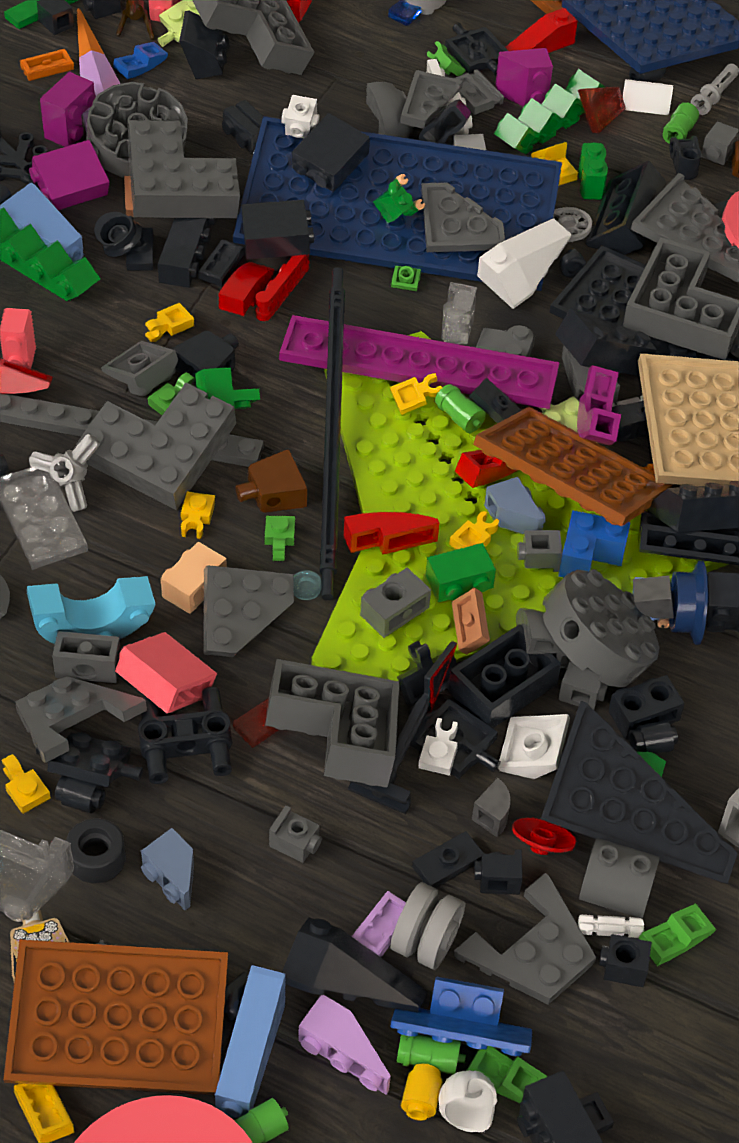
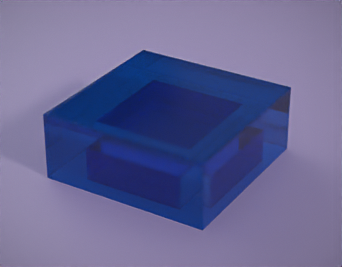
(404, 12)

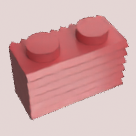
(17, 336)

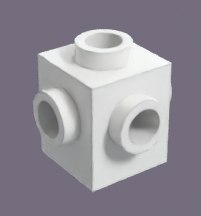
(300, 116)

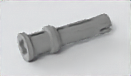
(727, 75)

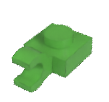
(446, 60)
(164, 396)
(279, 532)

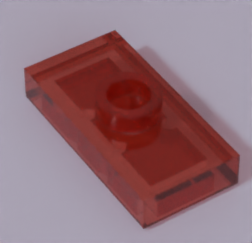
(252, 725)

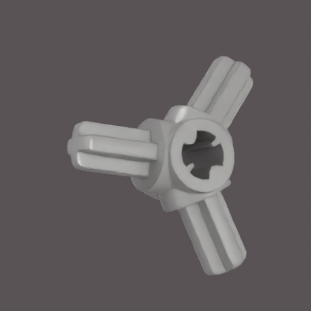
(77, 465)

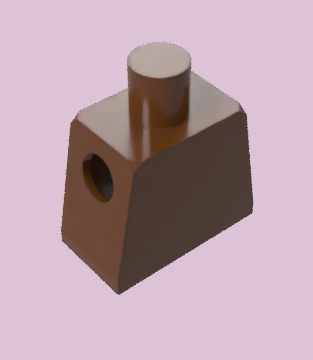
(274, 484)

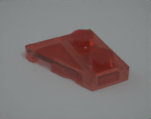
(601, 106)

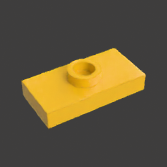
(44, 1111)

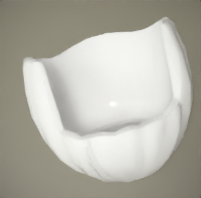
(468, 1101)

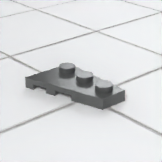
(427, 97)

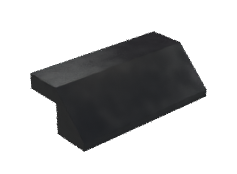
(704, 545)

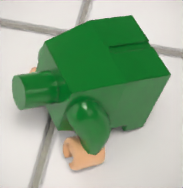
(397, 201)

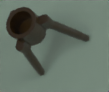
(134, 11)

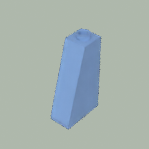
(33, 207)
(251, 1041)

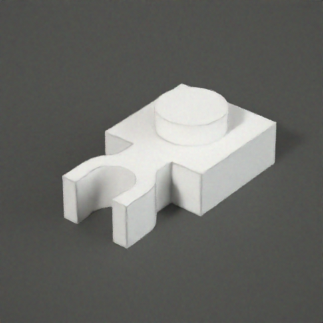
(439, 751)

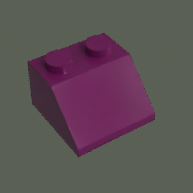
(524, 75)

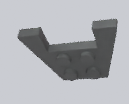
(66, 704)
(545, 957)

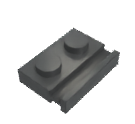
(479, 92)

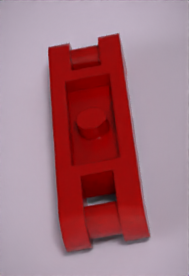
(280, 288)

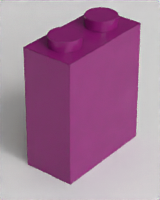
(70, 175)

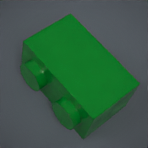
(460, 571)

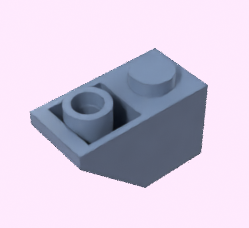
(513, 506)
(172, 865)

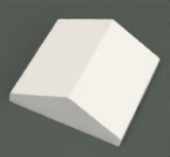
(533, 745)

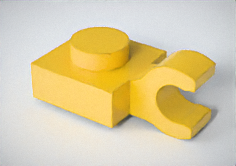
(172, 319)
(24, 788)

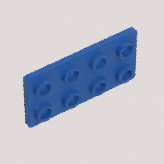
(465, 1014)

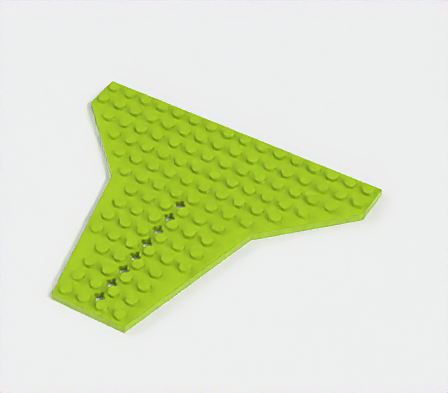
(403, 472)

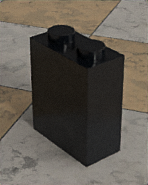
(330, 152)
(276, 229)

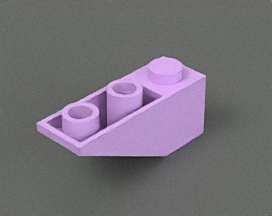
(339, 1038)

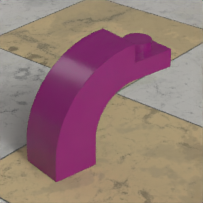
(595, 414)

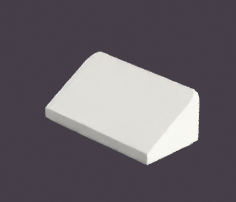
(647, 97)

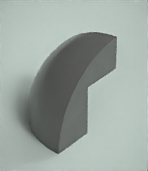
(387, 106)
(537, 635)

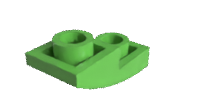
(406, 278)

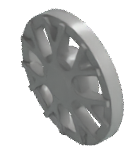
(571, 222)

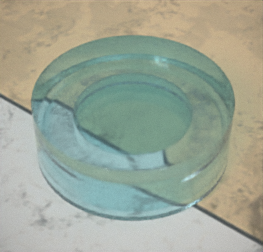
(307, 585)

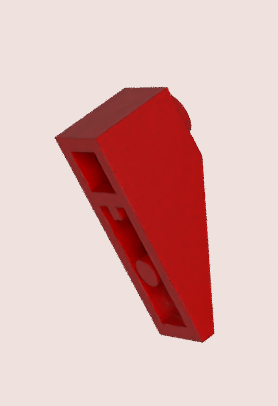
(549, 32)

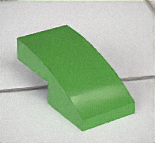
(678, 934)
(506, 1075)

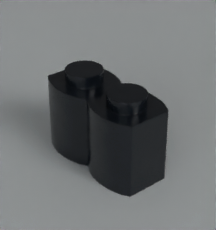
(446, 124)

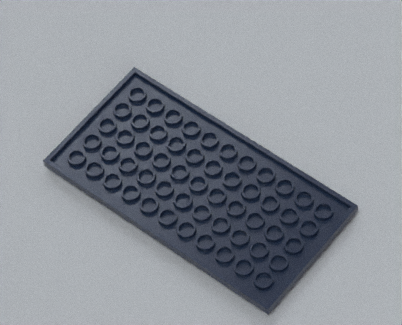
(350, 226)

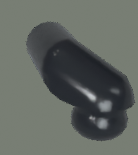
(233, 996)

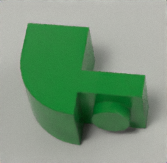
(218, 383)

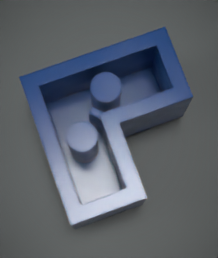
(592, 539)

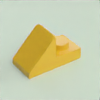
(558, 153)

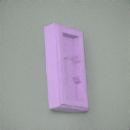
(380, 924)

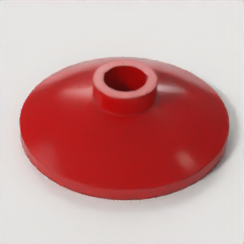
(543, 836)

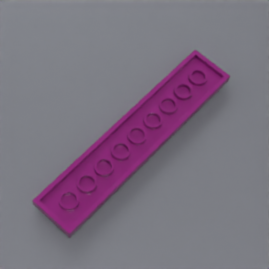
(404, 357)

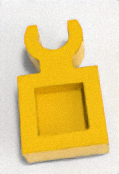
(411, 394)
(196, 511)
(472, 534)

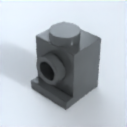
(541, 549)
(581, 686)
(294, 835)

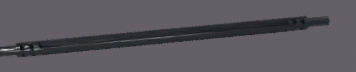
(329, 531)

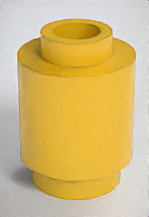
(422, 1092)

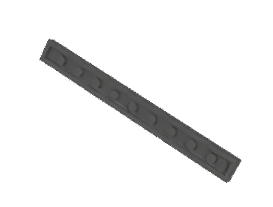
(75, 421)

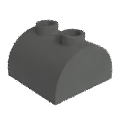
(619, 878)

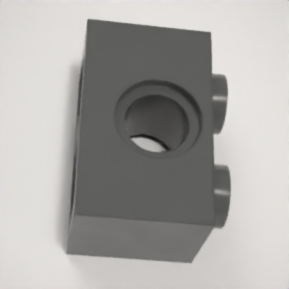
(395, 602)
(86, 656)

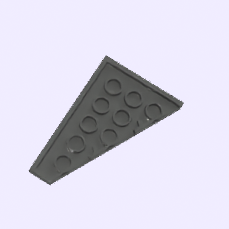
(692, 220)

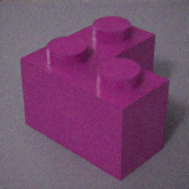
(63, 108)

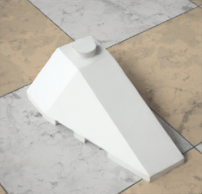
(522, 261)

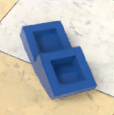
(144, 59)

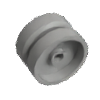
(427, 925)

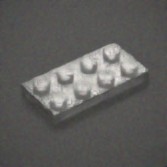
(40, 517)

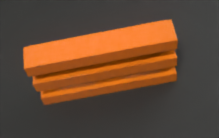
(47, 64)

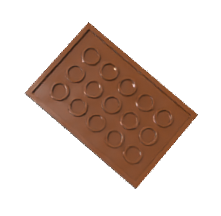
(572, 465)
(116, 1017)

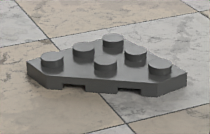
(456, 221)
(241, 606)

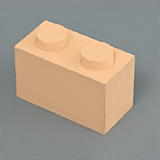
(185, 580)

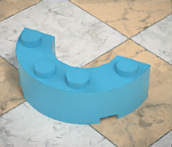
(111, 614)

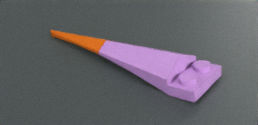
(93, 61)

